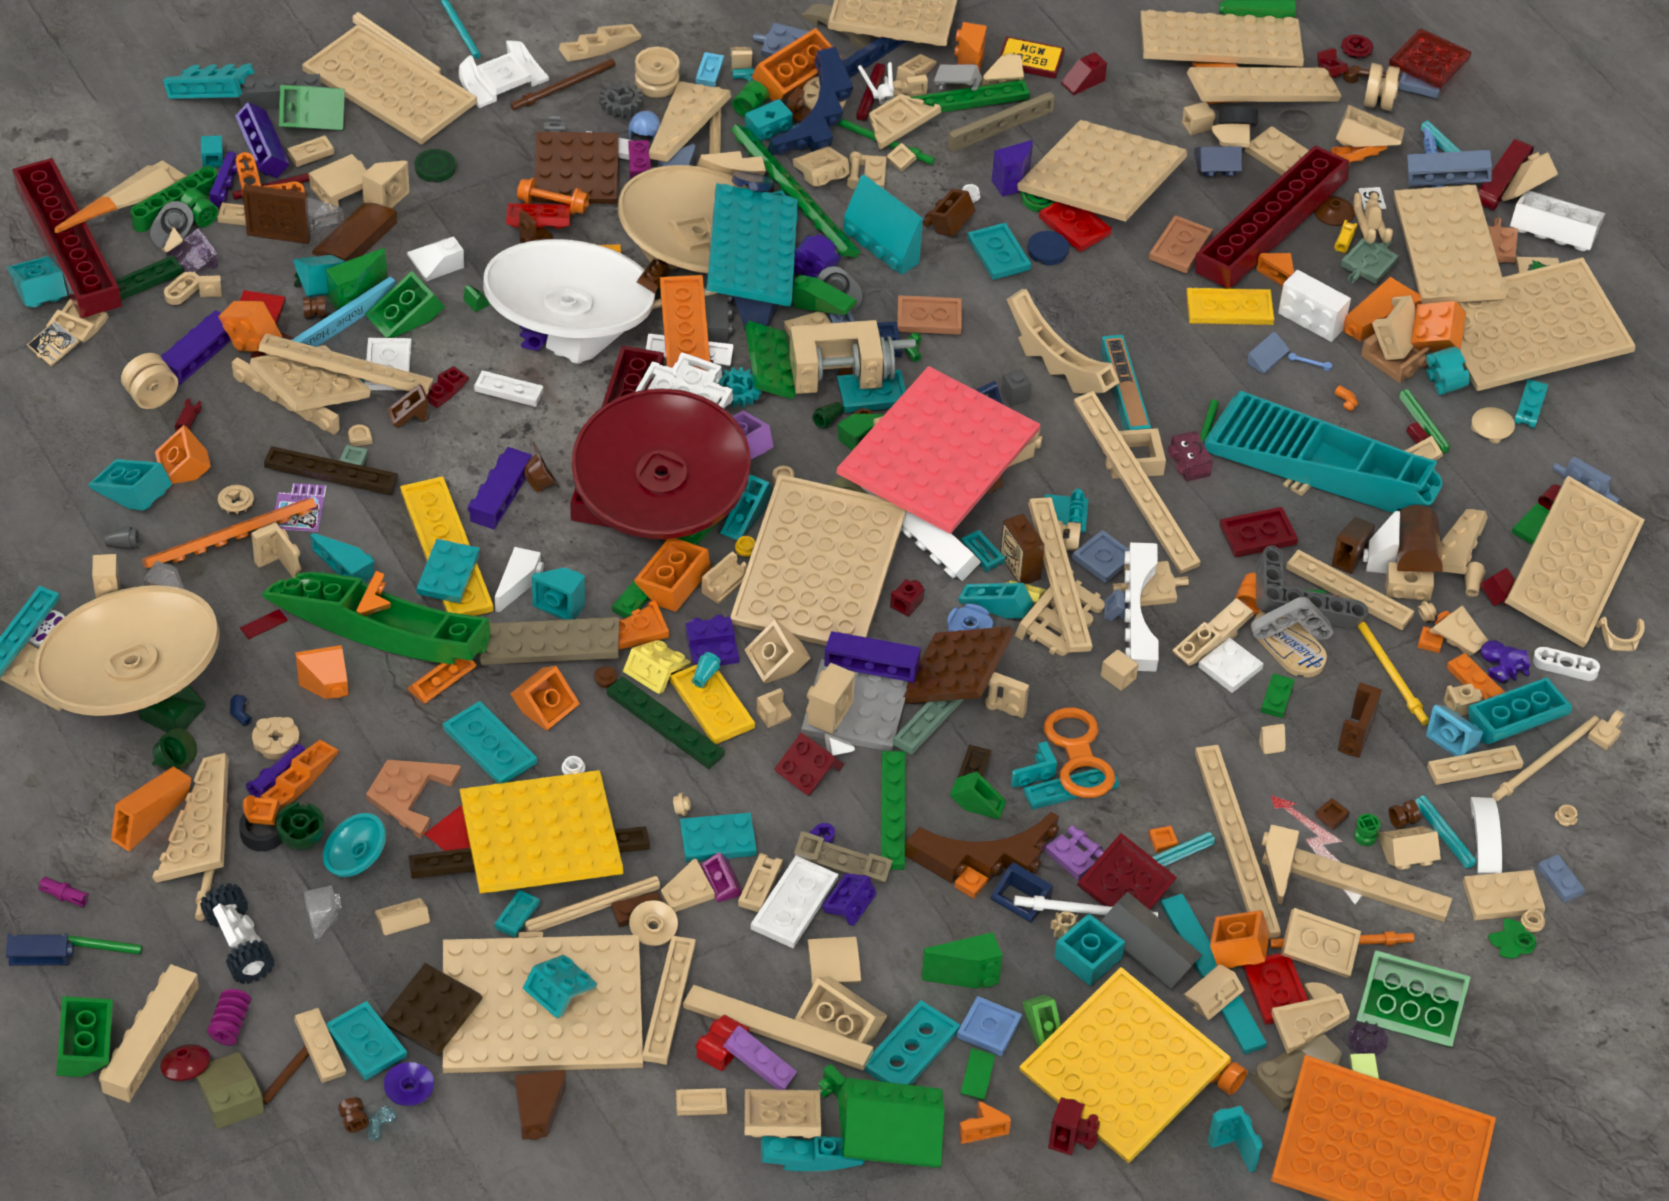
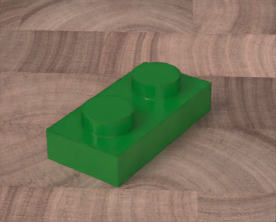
(1277, 695)

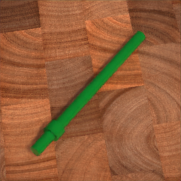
(870, 134)

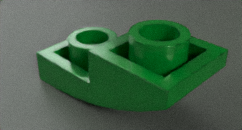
(977, 1074)

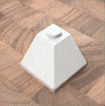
(438, 258)
(1383, 546)

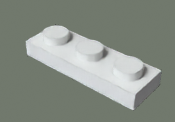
(508, 388)

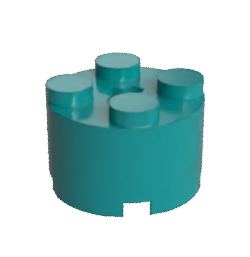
(1447, 370)

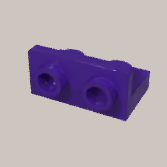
(850, 897)

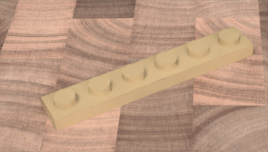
(321, 416)
(1347, 587)
(669, 1000)

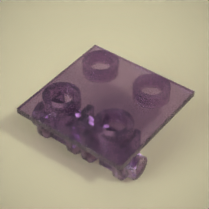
(195, 253)

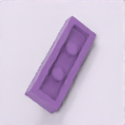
(759, 1058)

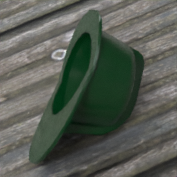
(174, 749)

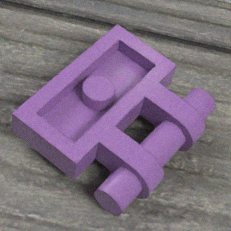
(1072, 858)

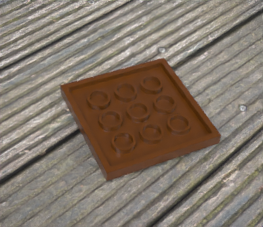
(577, 161)
(958, 664)

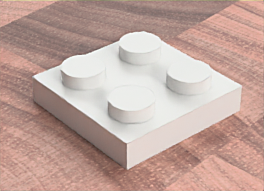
(1230, 665)

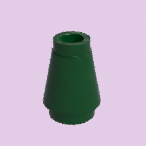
(826, 415)

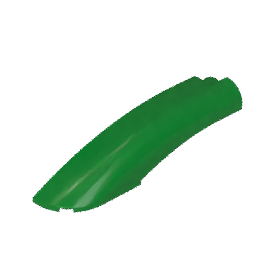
(402, 629)

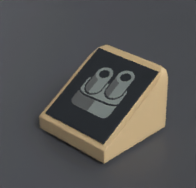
(171, 240)

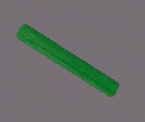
(1423, 419)

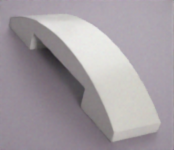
(1488, 835)

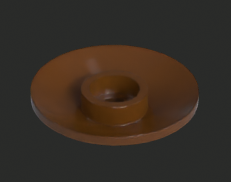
(1335, 211)

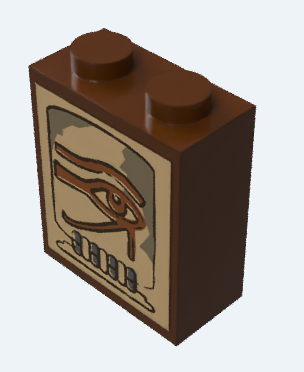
(1022, 549)

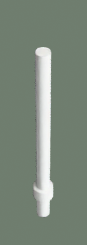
(1040, 903)

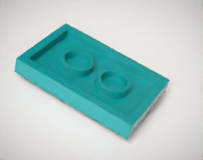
(999, 251)
(872, 399)
(448, 571)
(720, 833)
(366, 1040)

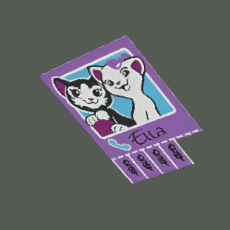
(307, 522)

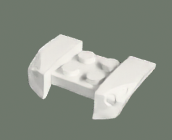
(500, 73)

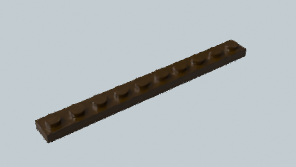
(461, 859)

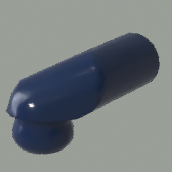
(236, 710)

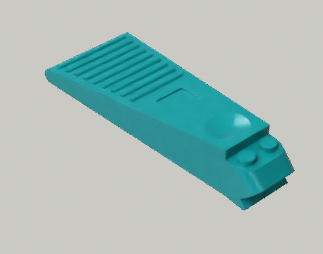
(1322, 455)

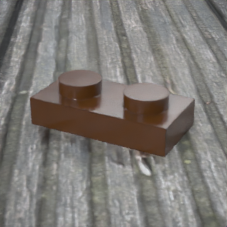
(623, 909)

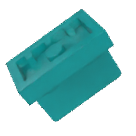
(556, 982)

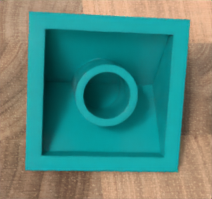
(313, 273)

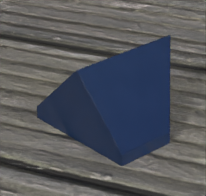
(755, 310)

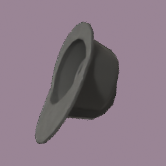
(175, 215)
(842, 281)

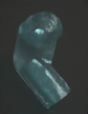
(375, 1122)

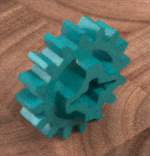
(740, 383)

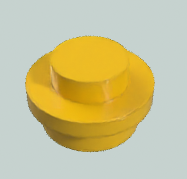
(745, 546)

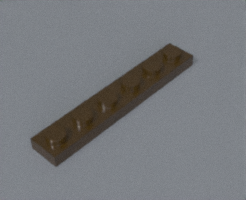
(331, 470)

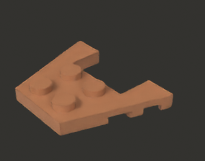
(400, 786)

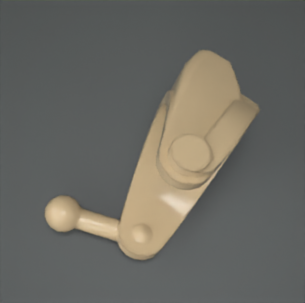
(1618, 644)

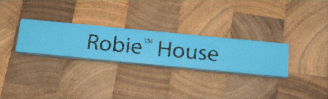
(345, 316)

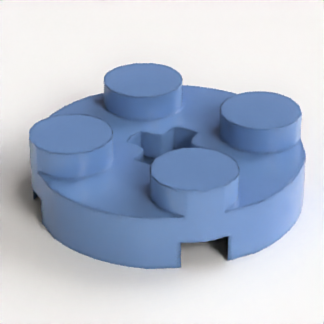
(968, 614)

